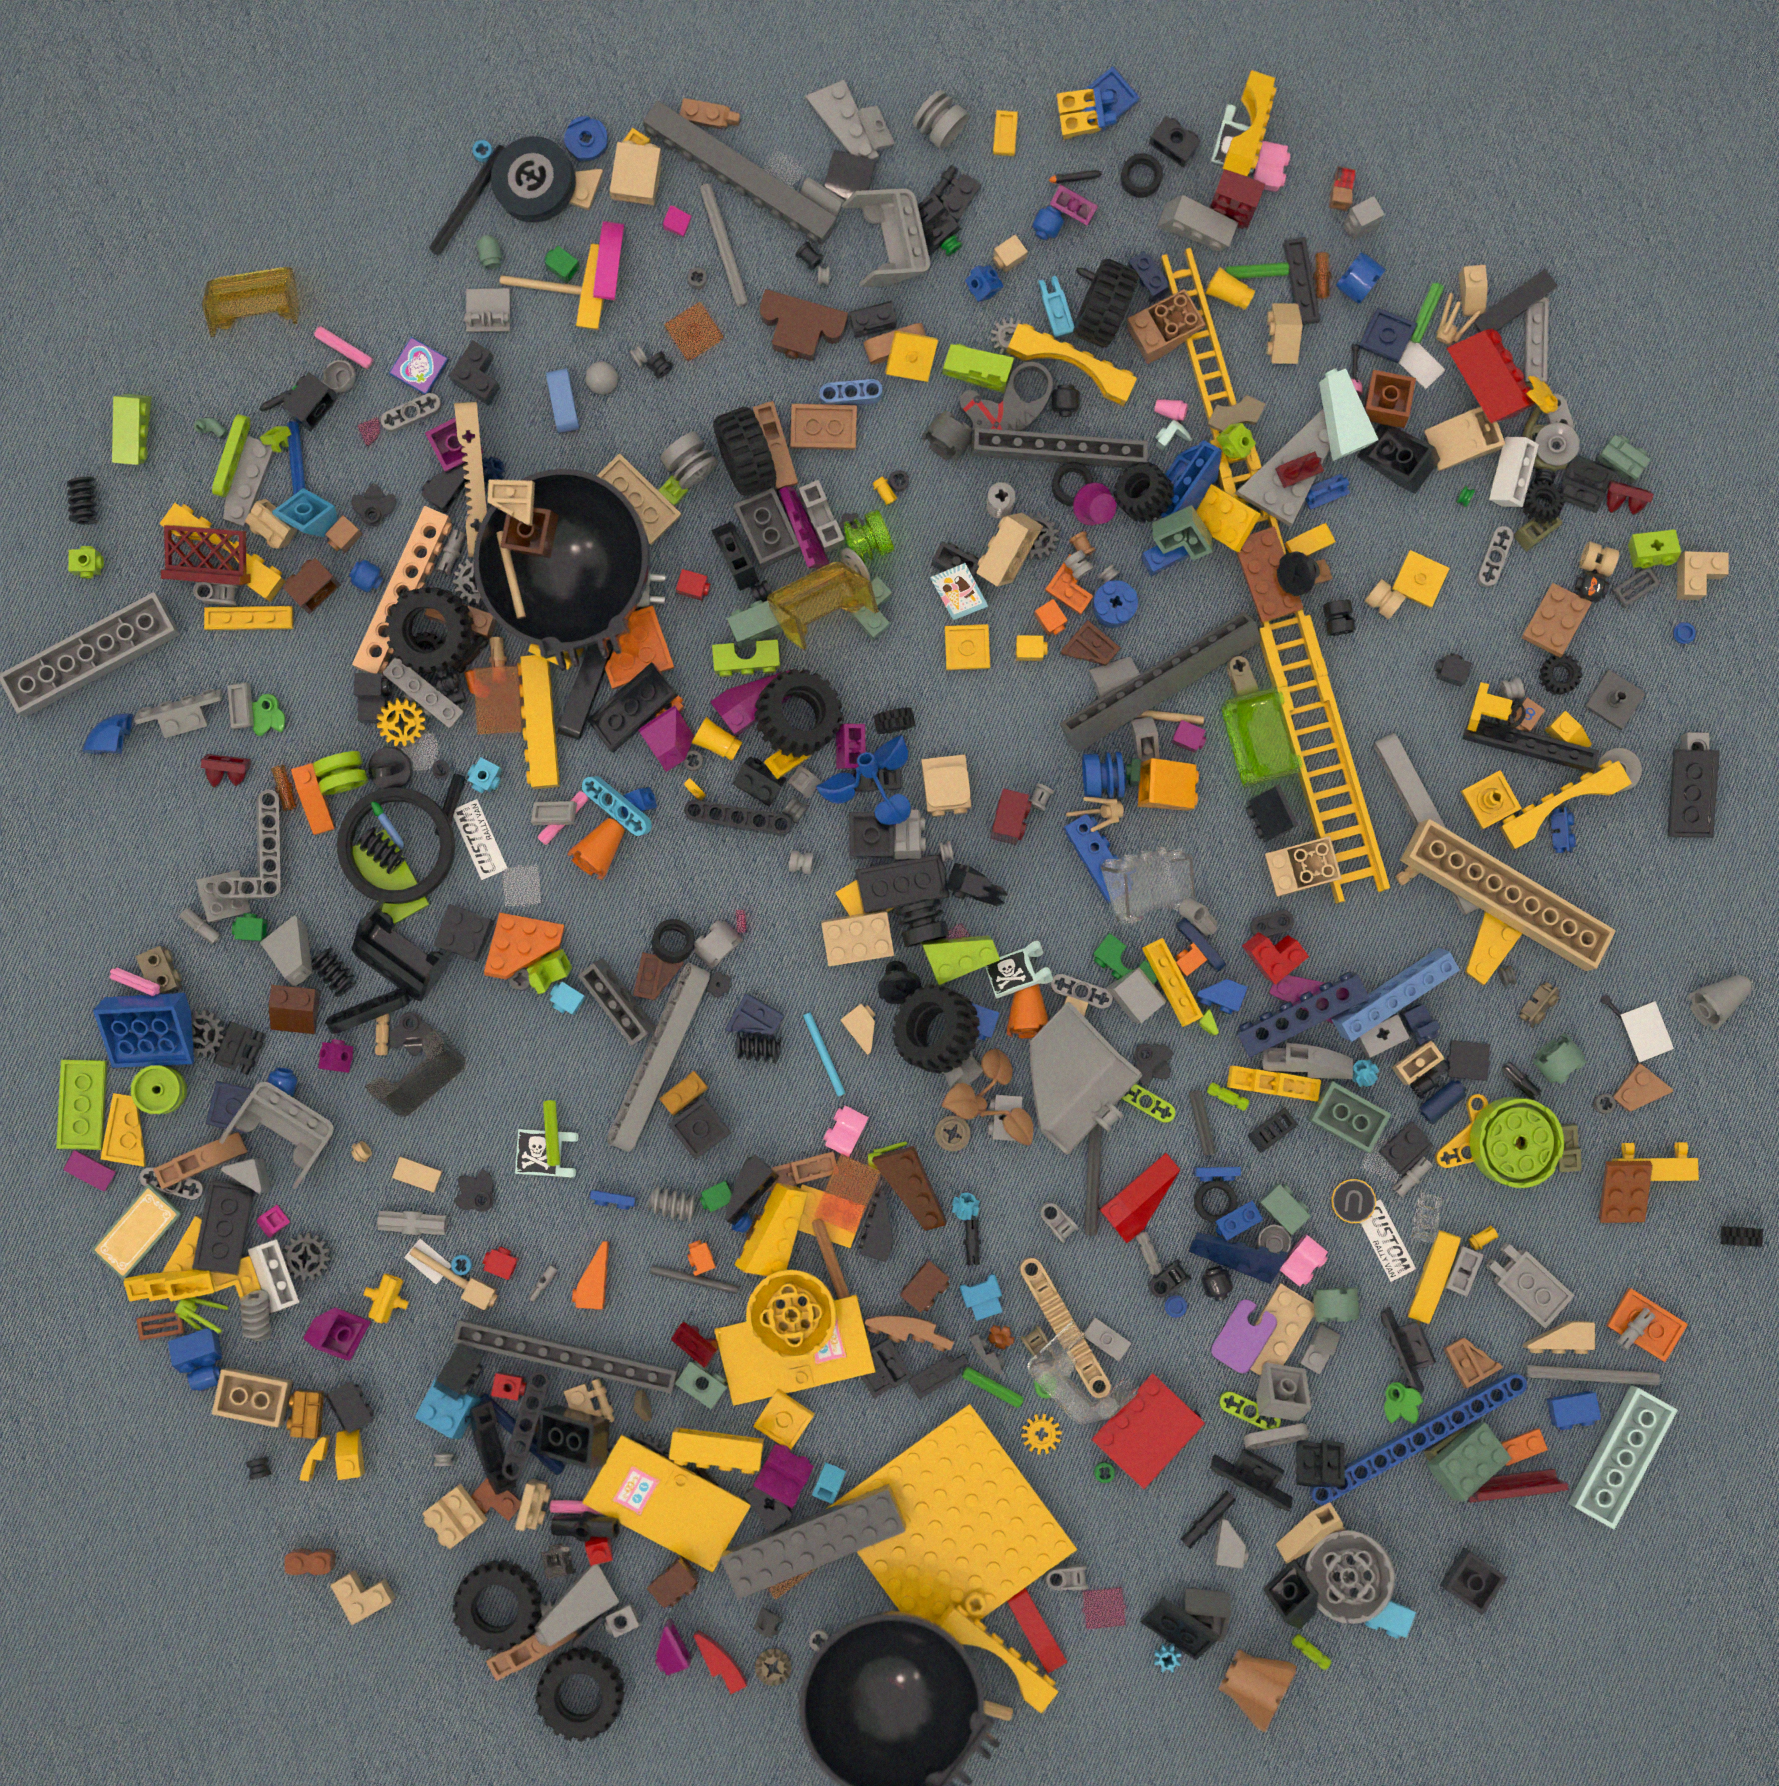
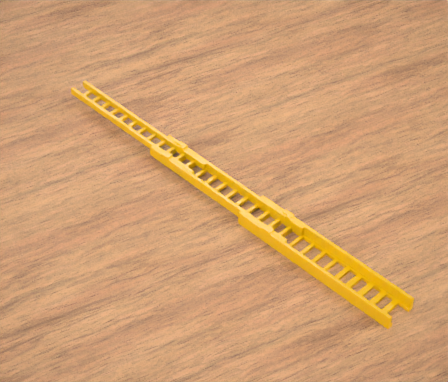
(1309, 639)

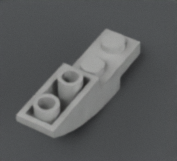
(1311, 1059)

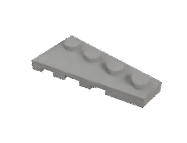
(839, 112)
(247, 481)

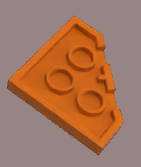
(639, 649)
(520, 943)

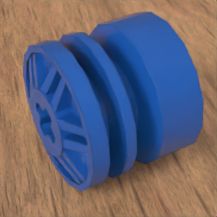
(1103, 775)

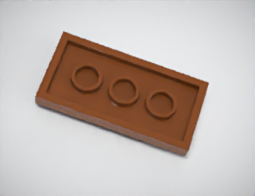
(1259, 565)

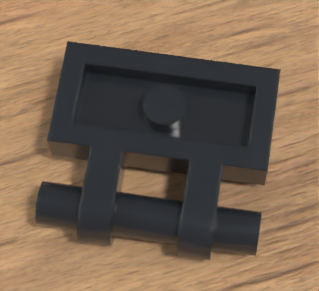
(961, 194)
(232, 1047)

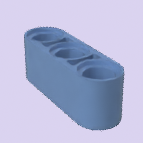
(859, 386)
(562, 400)

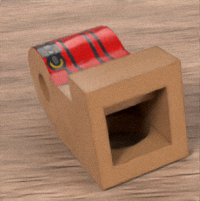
(1342, 189)

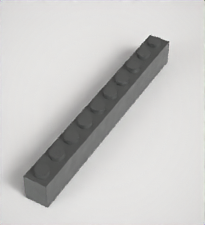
(739, 172)
(1160, 681)
(565, 1355)

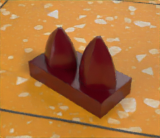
(1299, 469)
(1619, 491)
(217, 764)
(694, 1344)

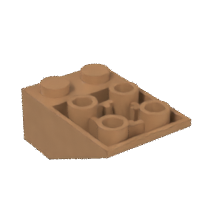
(1164, 325)

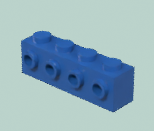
(1091, 849)

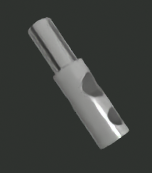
(548, 1274)

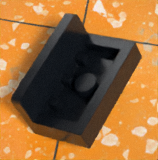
(758, 781)

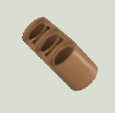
(879, 347)

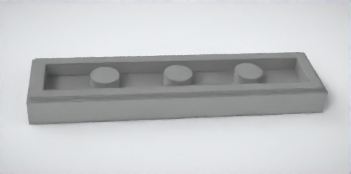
(1536, 341)

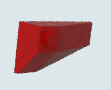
(1137, 1201)

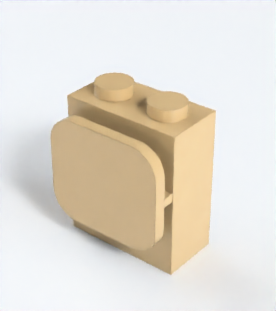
(636, 173)
(946, 785)

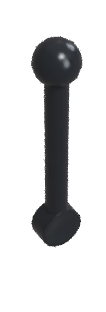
(1606, 1000)

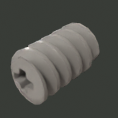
(994, 505)
(672, 1204)
(256, 1315)

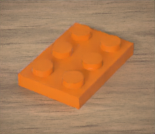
(1659, 1335)

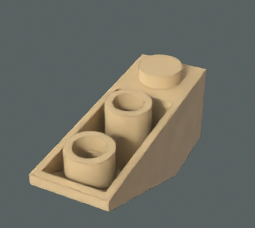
(1568, 1335)
(1309, 1532)

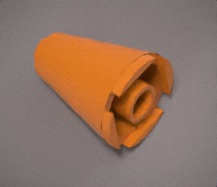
(598, 848)
(1027, 1013)

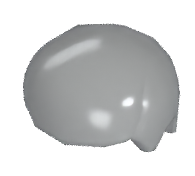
(339, 376)
(601, 378)
(1274, 1238)

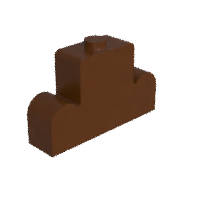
(801, 324)

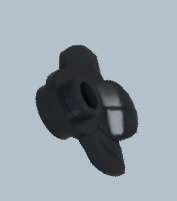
(373, 502)
(409, 1036)
(1155, 1064)
(473, 1189)

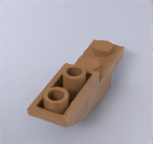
(775, 438)
(199, 1160)
(901, 1325)
(521, 1655)

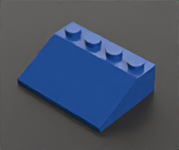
(146, 1030)

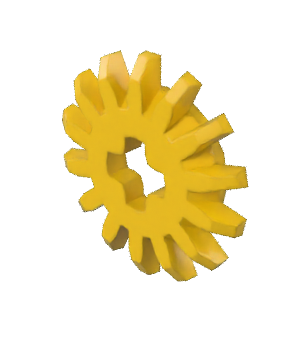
(1034, 1439)

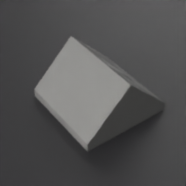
(1113, 675)
(1136, 995)
(250, 1173)

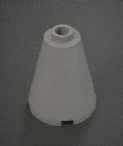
(1719, 1000)

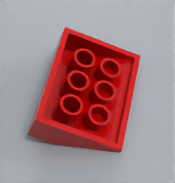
(1492, 375)
(1148, 1431)

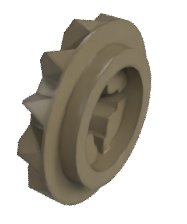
(962, 1129)
(769, 1657)

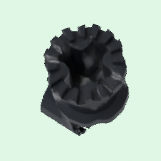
(1429, 1080)

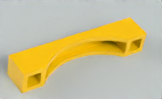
(1257, 100)
(1112, 382)
(263, 580)
(1604, 782)
(1034, 1687)

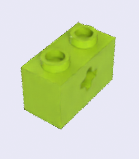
(1654, 548)

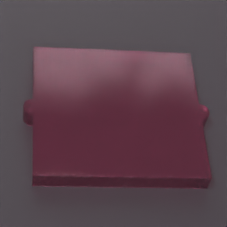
(1104, 1608)

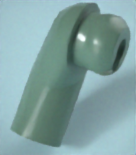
(210, 425)

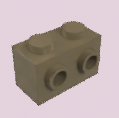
(158, 968)

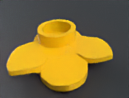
(1542, 395)

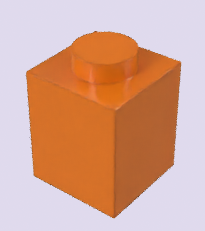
(1051, 618)

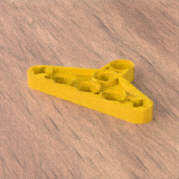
(1462, 1138)

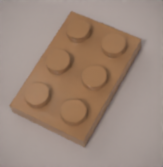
(823, 426)
(1556, 620)

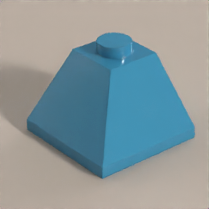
(307, 513)

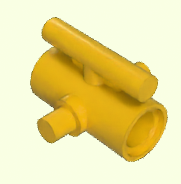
(385, 1298)

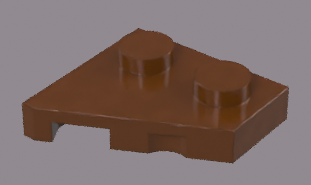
(653, 976)

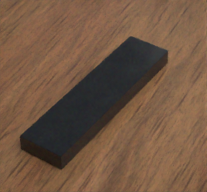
(1301, 279)
(1516, 302)

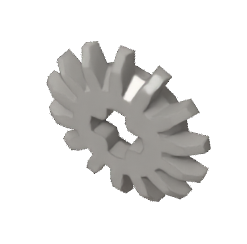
(1001, 334)

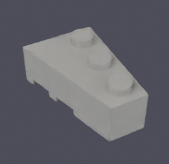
(1197, 223)

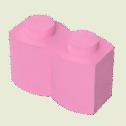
(1271, 165)
(846, 1130)
(1303, 1260)

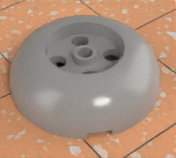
(1335, 1597)

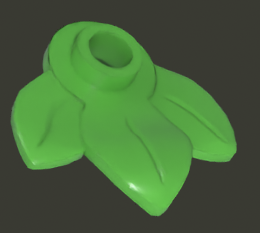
(267, 718)
(1404, 1405)

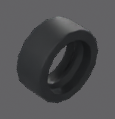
(1146, 159)
(1069, 467)
(675, 925)
(1198, 1199)

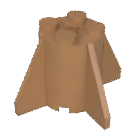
(1257, 1686)

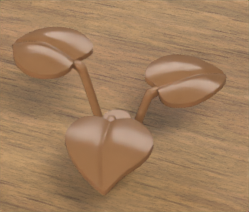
(966, 1105)

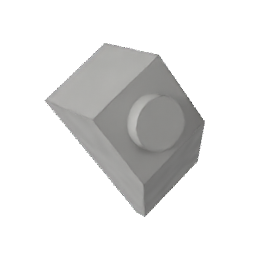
(1145, 738)
(1229, 1547)

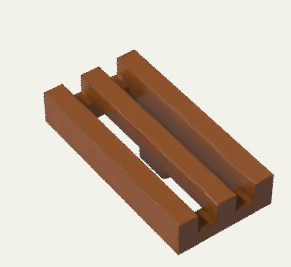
(141, 1328)

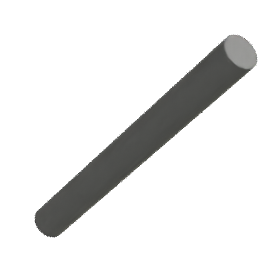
(690, 1278)

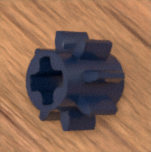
(492, 469)

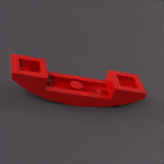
(1036, 1631)

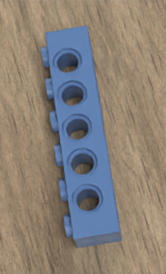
(1396, 994)

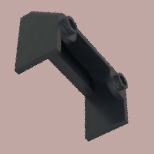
(395, 956)

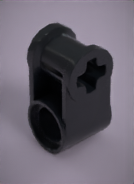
(1170, 1279)

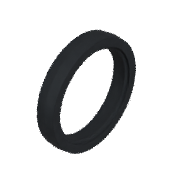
(360, 810)

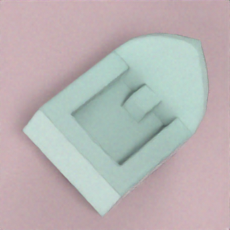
(1166, 435)

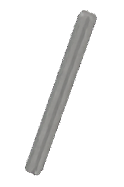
(723, 245)
(1594, 1375)

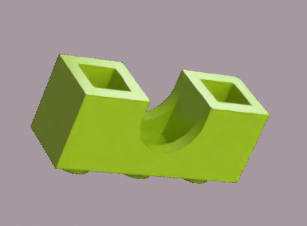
(765, 659)

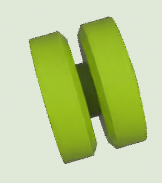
(340, 773)
(145, 1089)

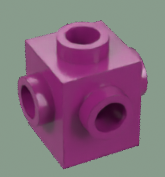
(335, 1056)

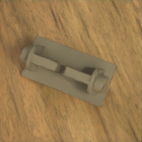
(1536, 1012)

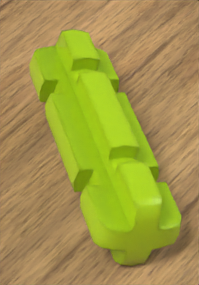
(1227, 1096)
(1311, 1652)

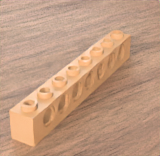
(427, 520)

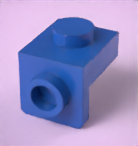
(642, 799)

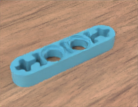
(618, 802)

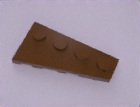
(910, 1182)

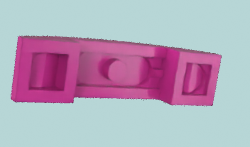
(608, 260)

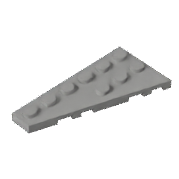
(1265, 487)

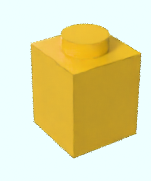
(1030, 648)

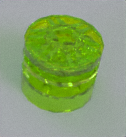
(869, 536)

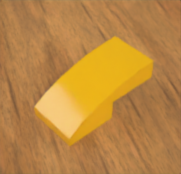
(1311, 541)
(318, 1452)

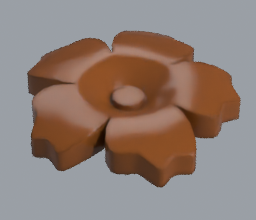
(1001, 1336)

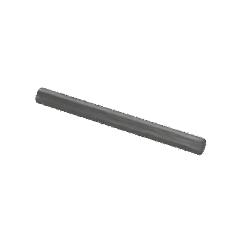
(1093, 1177)

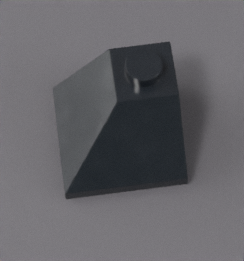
(1293, 1595)

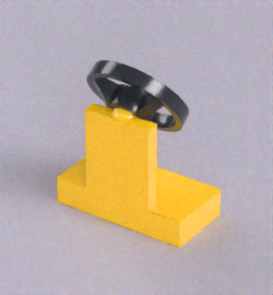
(1495, 707)

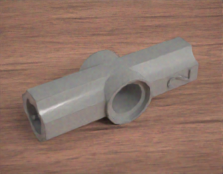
(412, 1222)

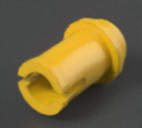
(884, 490)
(1482, 1238)

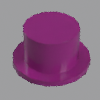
(1094, 504)

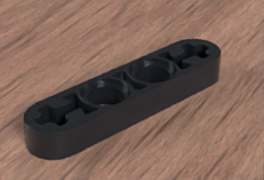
(367, 1011)

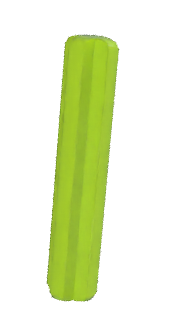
(551, 1133)

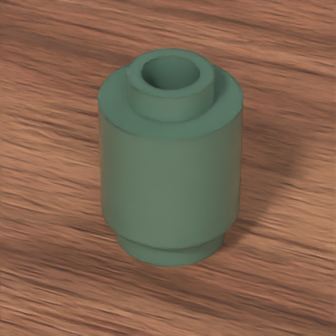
(489, 252)

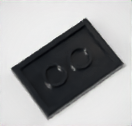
(1179, 1628)

